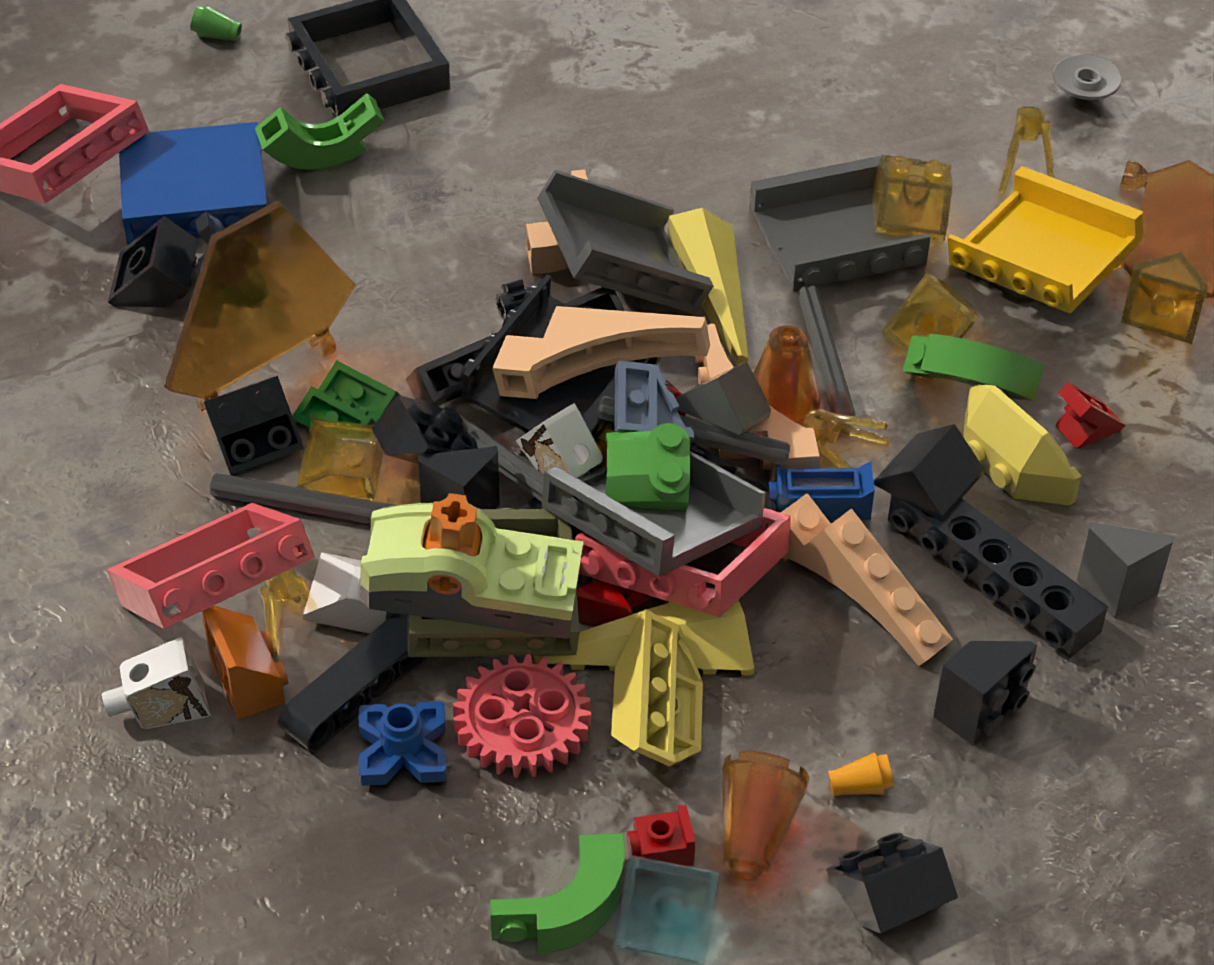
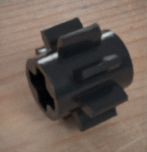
(511, 298)

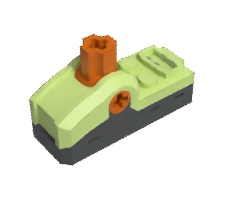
(460, 568)

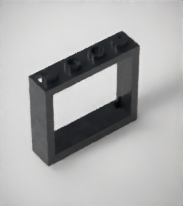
(389, 89)

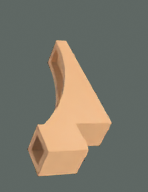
(589, 340)
(802, 440)
(860, 567)

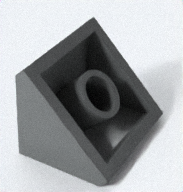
(728, 400)
(1123, 565)

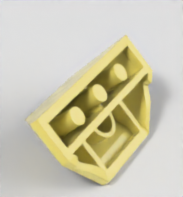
(1017, 449)
(657, 693)

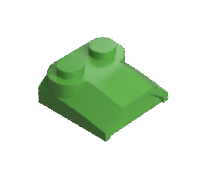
(649, 468)

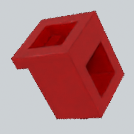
(664, 837)

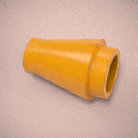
(862, 777)

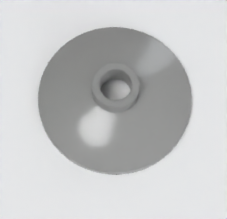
(1087, 77)

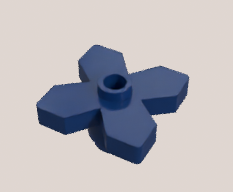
(401, 739)

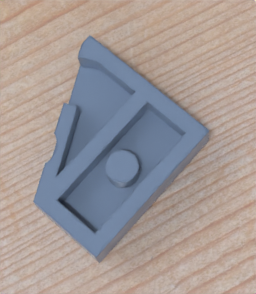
(643, 399)

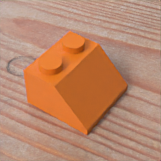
(243, 661)

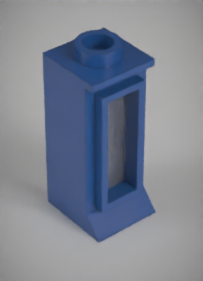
(831, 489)

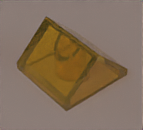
(1165, 297)

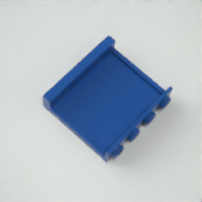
(191, 173)

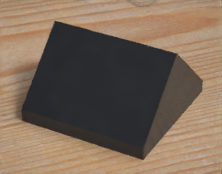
(932, 471)
(462, 473)

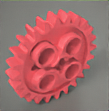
(520, 702)

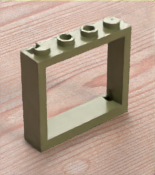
(465, 639)

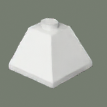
(336, 596)

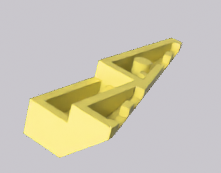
(709, 249)
(712, 640)

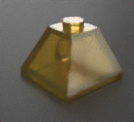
(928, 310)
(341, 459)

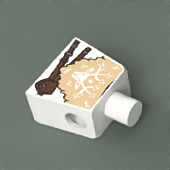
(562, 443)
(160, 687)

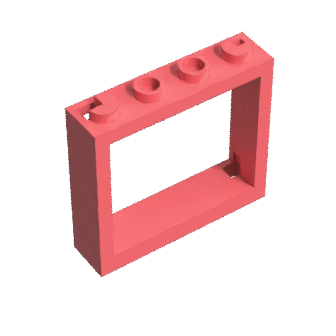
(114, 127)
(210, 564)
(687, 584)

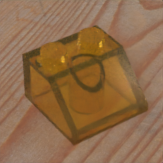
(912, 196)

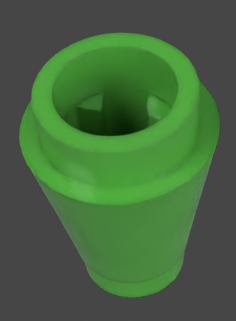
(213, 24)

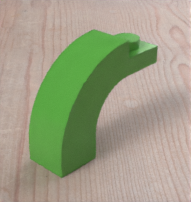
(321, 144)
(973, 364)
(576, 910)

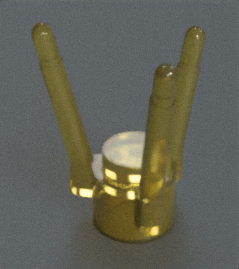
(1028, 127)
(828, 426)
(283, 588)

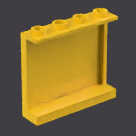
(1049, 240)

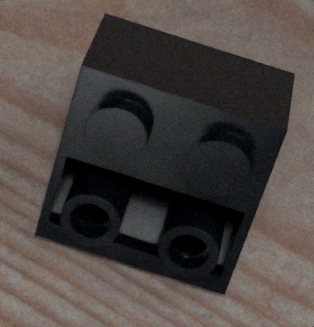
(253, 425)
(419, 428)
(983, 686)
(893, 881)

